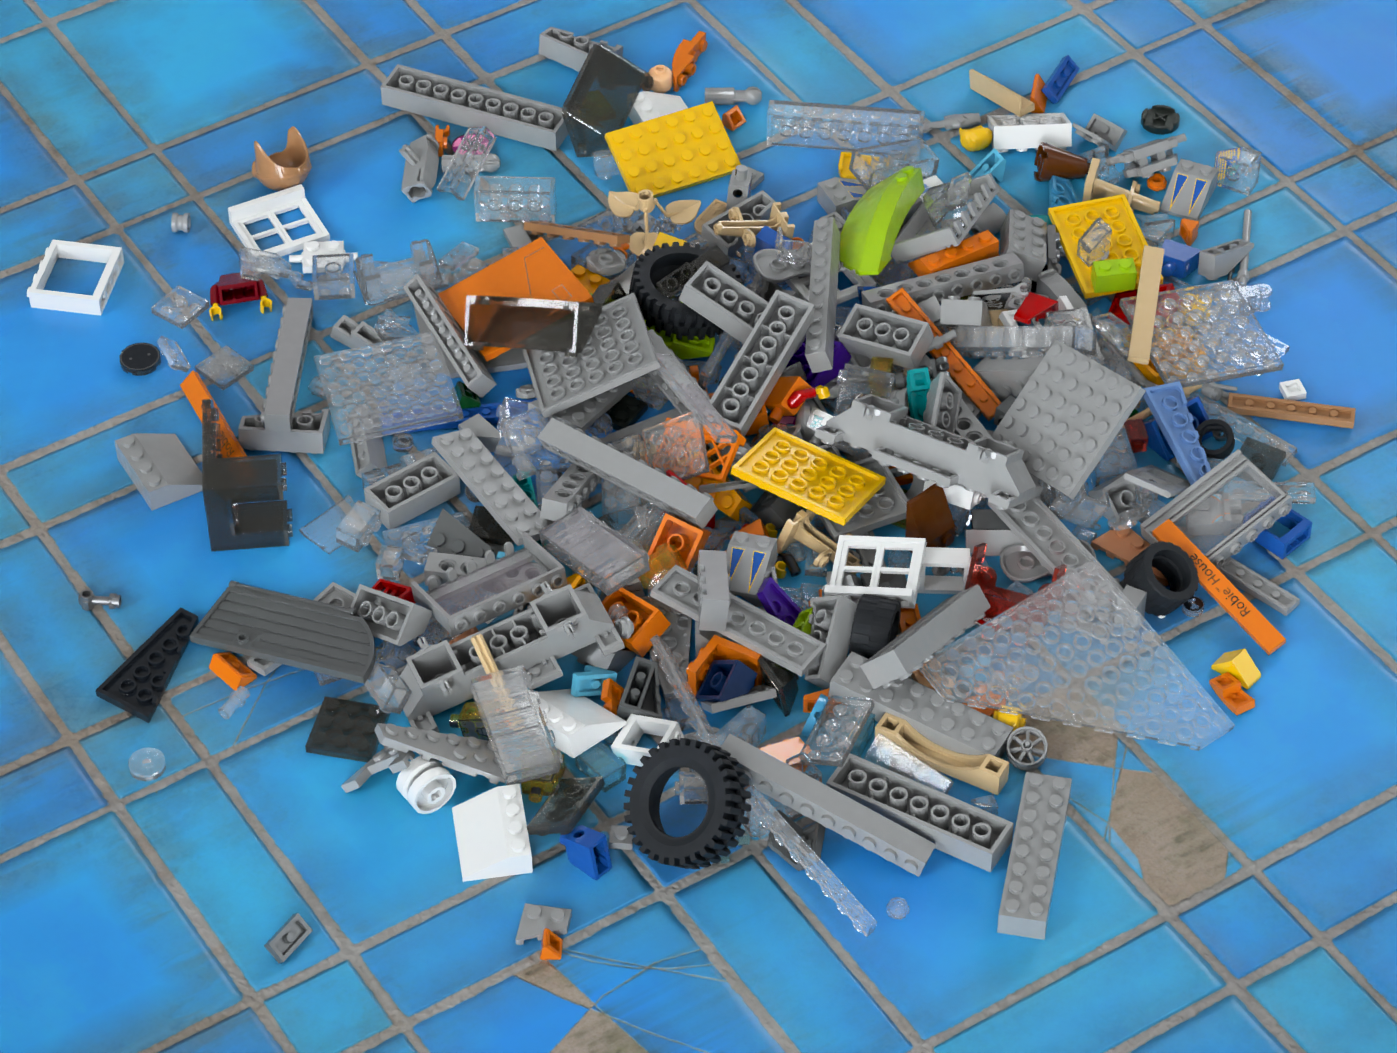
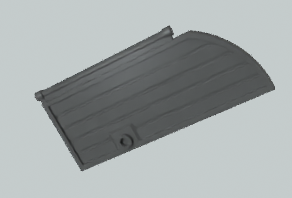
(289, 632)

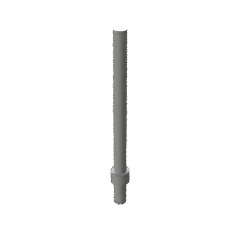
(1243, 273)

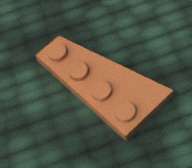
(1125, 546)

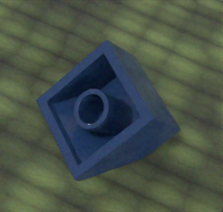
(726, 681)

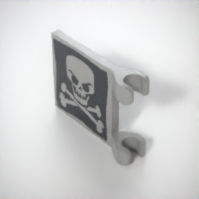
(1001, 298)

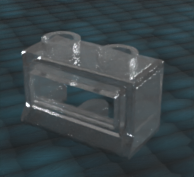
(606, 222)

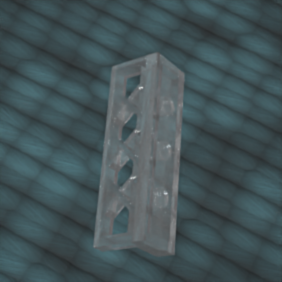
(470, 162)

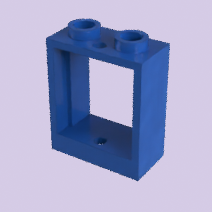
(1299, 532)

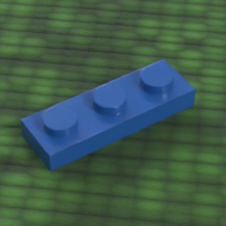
(1060, 79)

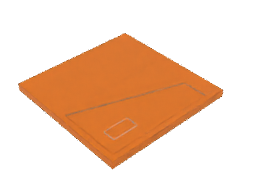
(526, 273)

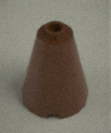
(1058, 162)

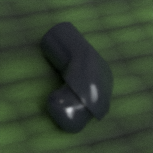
(790, 563)

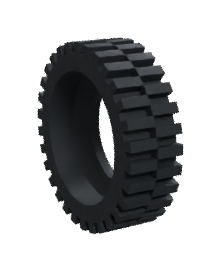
(665, 312)
(724, 809)

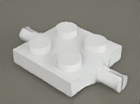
(317, 248)

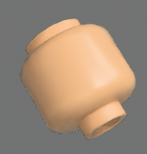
(662, 78)

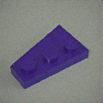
(777, 602)

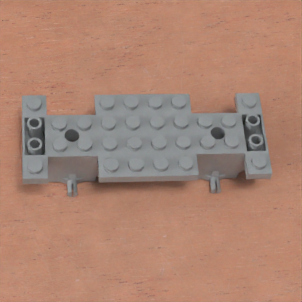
(932, 452)
(537, 637)

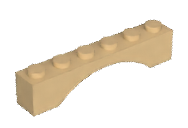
(978, 770)

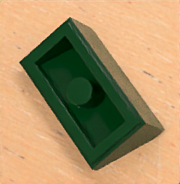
(466, 397)

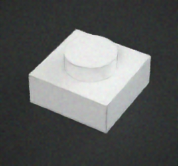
(1292, 390)

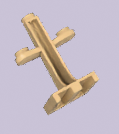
(1097, 189)
(750, 228)
(802, 531)

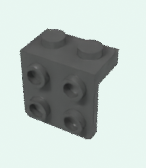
(812, 835)

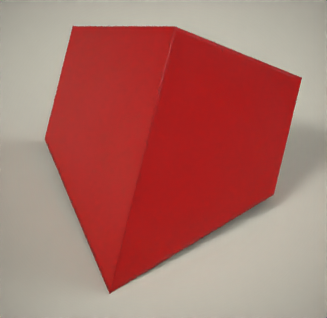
(1035, 307)

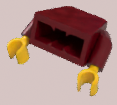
(235, 289)

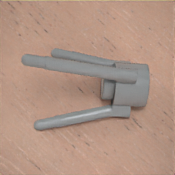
(1215, 391)

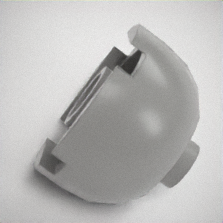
(990, 220)

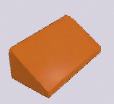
(1037, 95)
(231, 670)

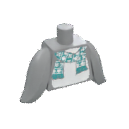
(811, 421)

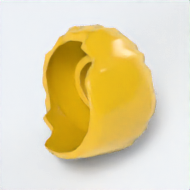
(975, 138)

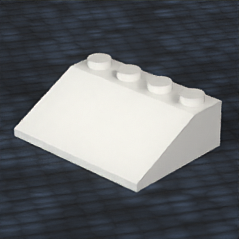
(654, 105)
(1030, 131)
(577, 721)
(493, 834)

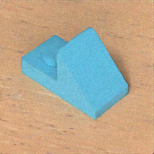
(992, 163)
(590, 681)

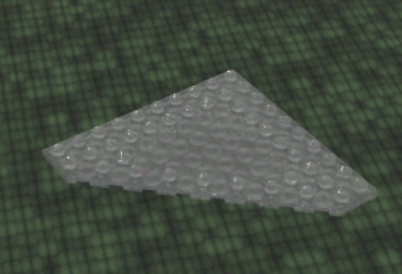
(1080, 660)

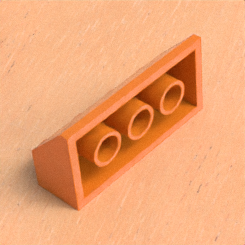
(970, 250)

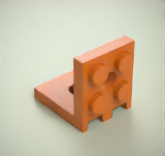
(720, 649)

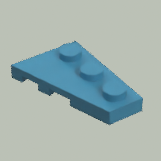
(1061, 192)

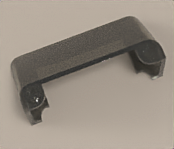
(602, 98)
(529, 323)

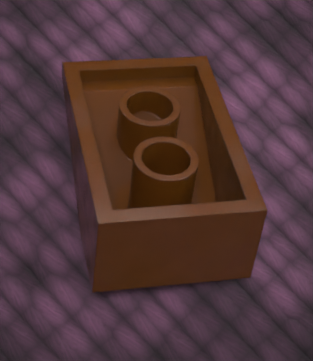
(930, 518)

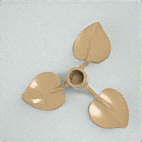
(625, 203)

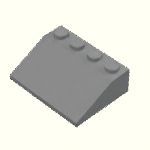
(159, 467)

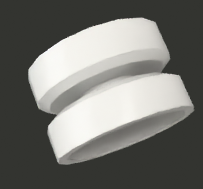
(426, 785)

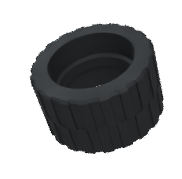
(1176, 568)
(874, 624)

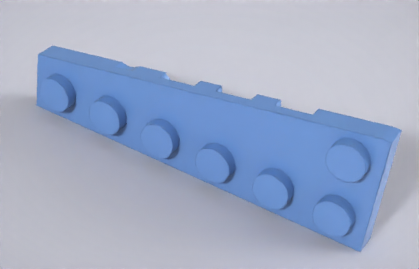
(1171, 413)

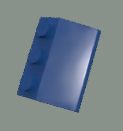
(1156, 438)

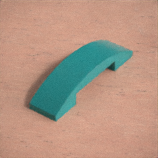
(917, 388)

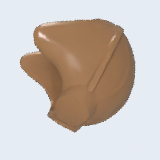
(283, 168)

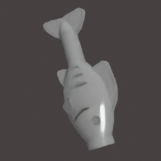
(954, 122)

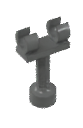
(940, 364)

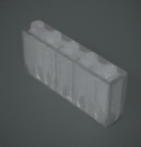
(594, 550)
(516, 725)

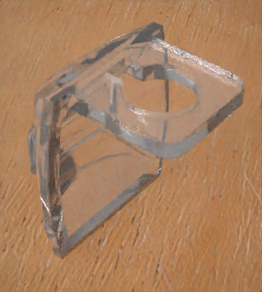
(792, 250)
(393, 654)

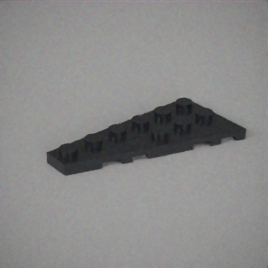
(147, 672)

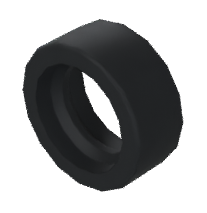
(1218, 425)

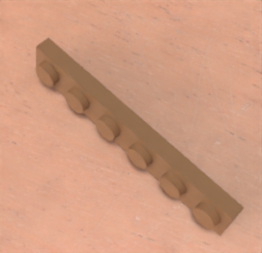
(583, 234)
(1291, 410)

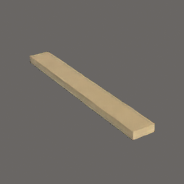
(1146, 305)

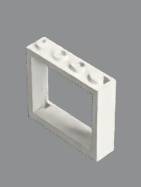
(70, 301)

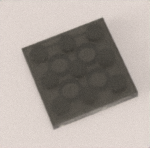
(346, 730)

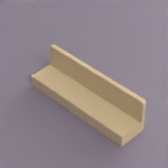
(1000, 94)

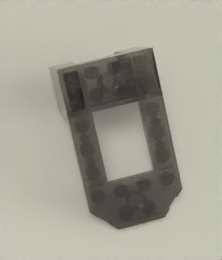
(242, 481)

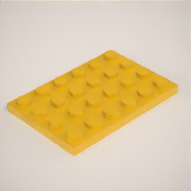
(673, 151)
(1126, 238)
(808, 476)

